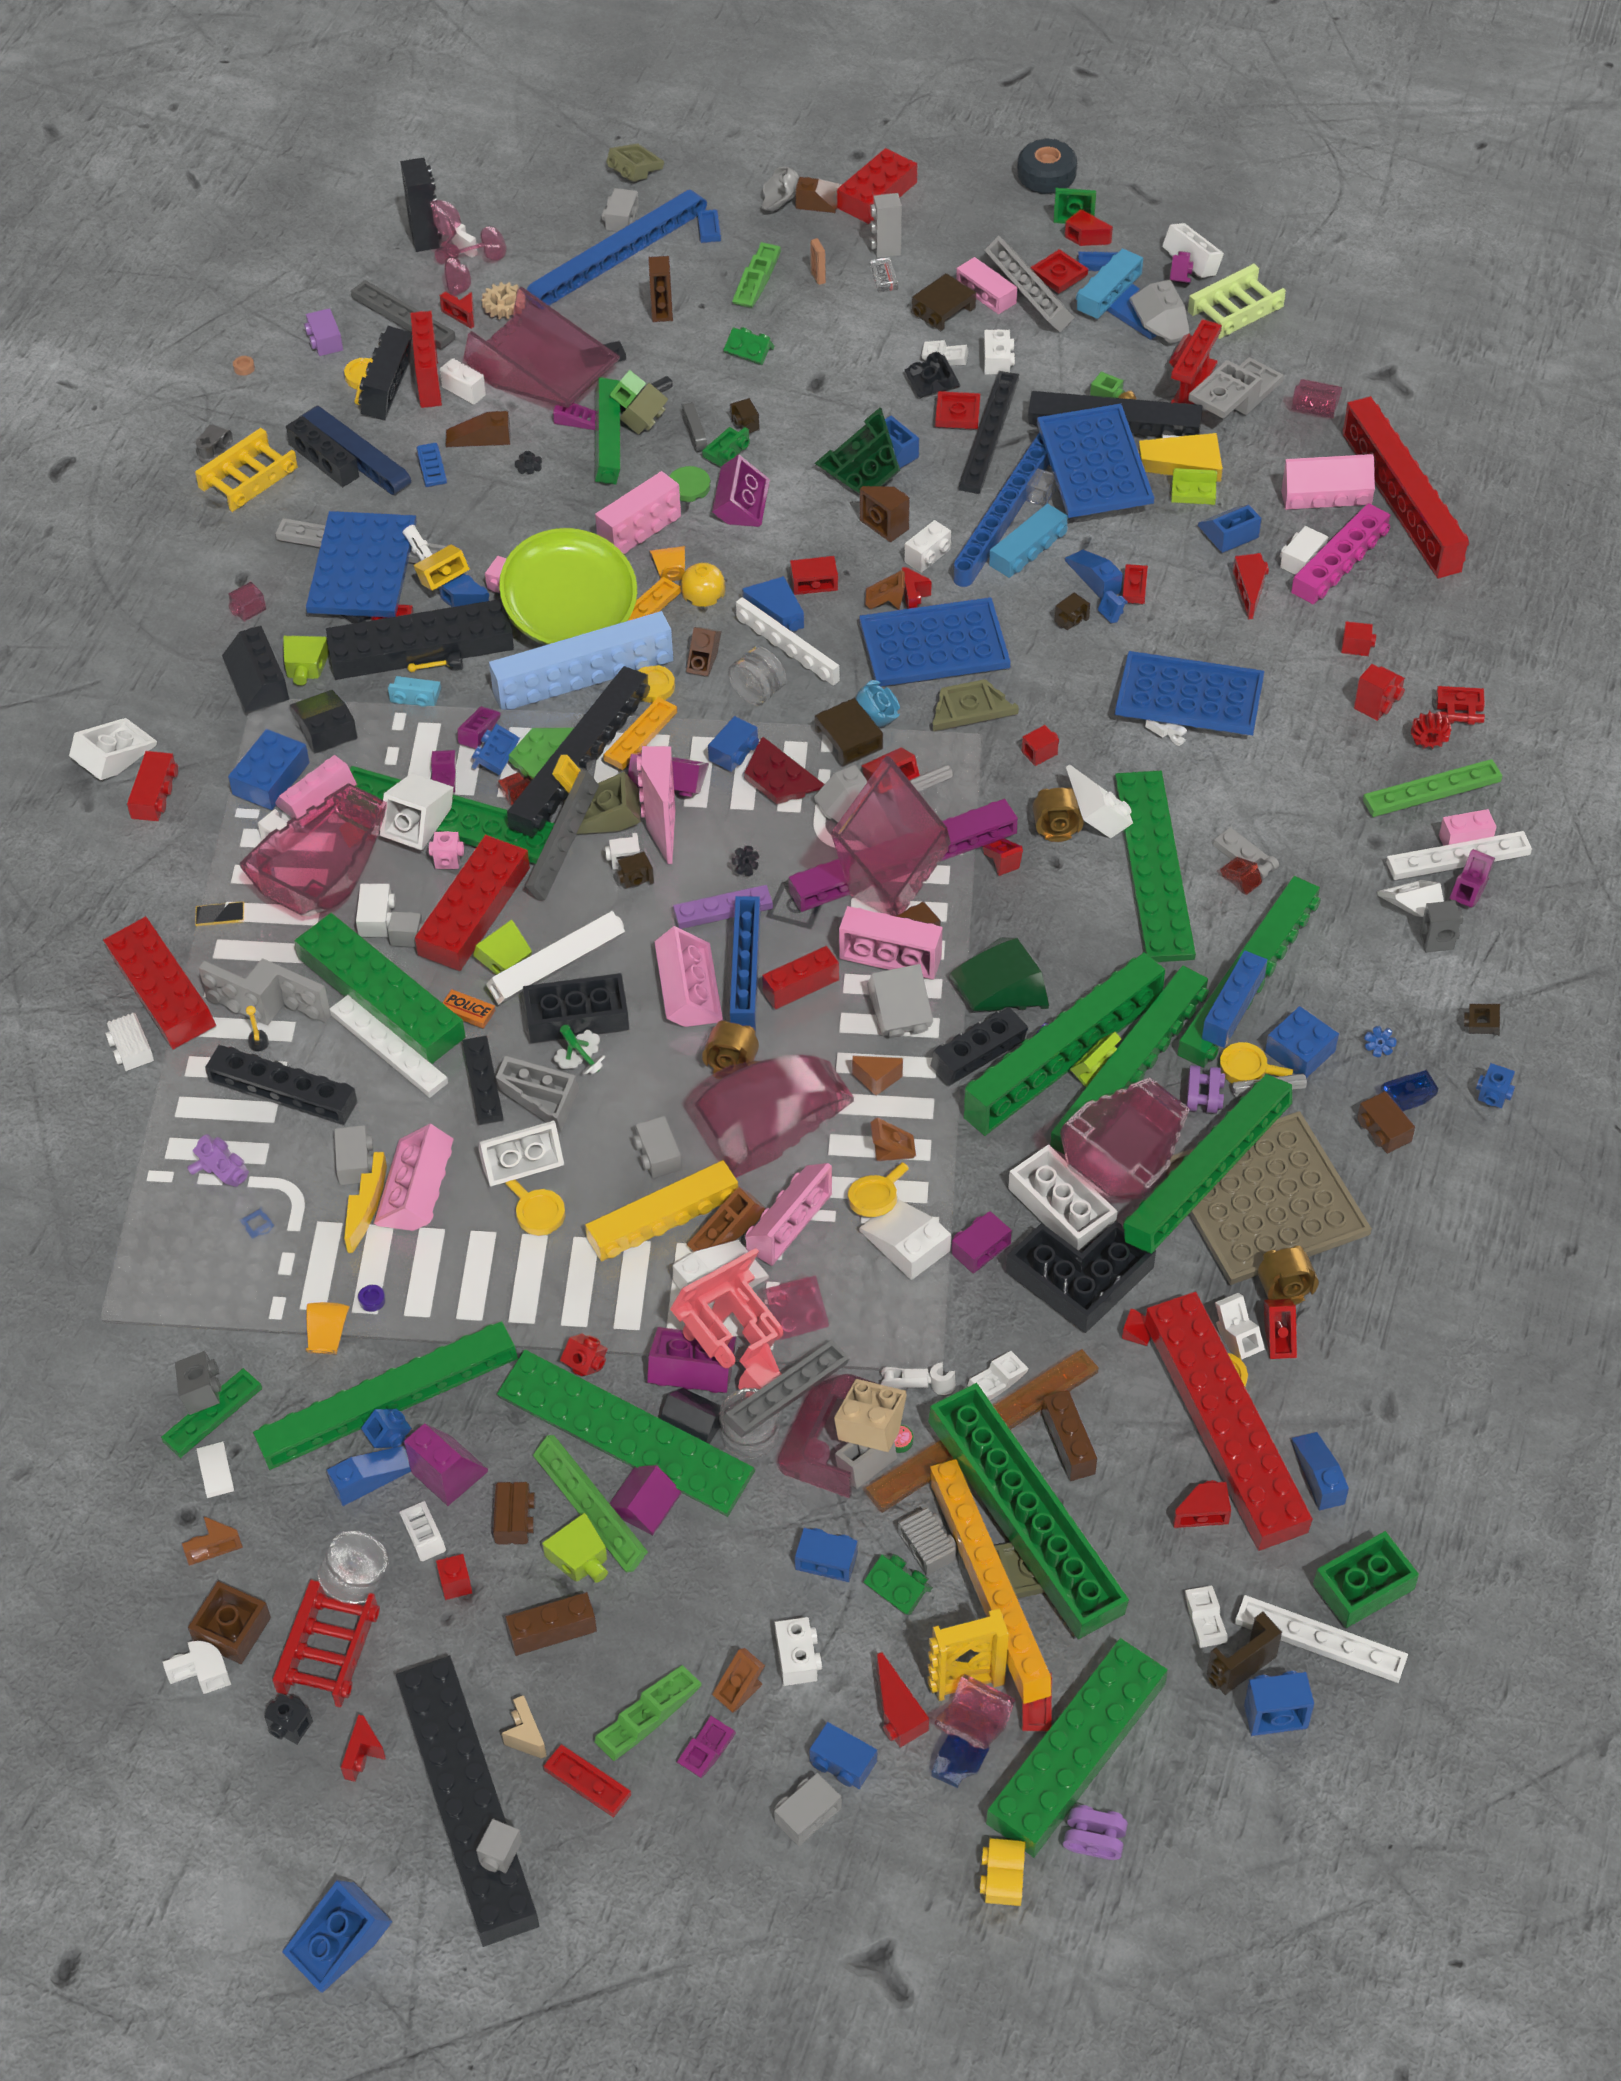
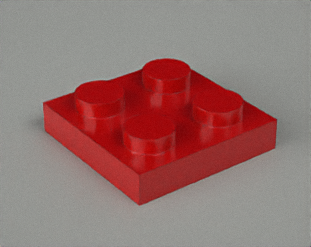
(1059, 271)
(957, 410)

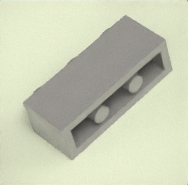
(886, 225)

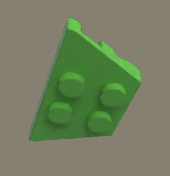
(536, 749)

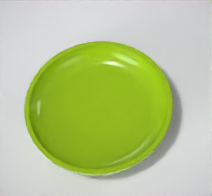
(566, 585)

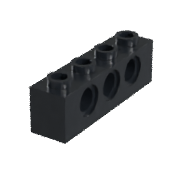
(322, 451)
(978, 1046)

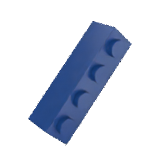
(1234, 999)

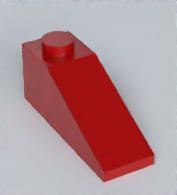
(1250, 577)
(901, 1712)

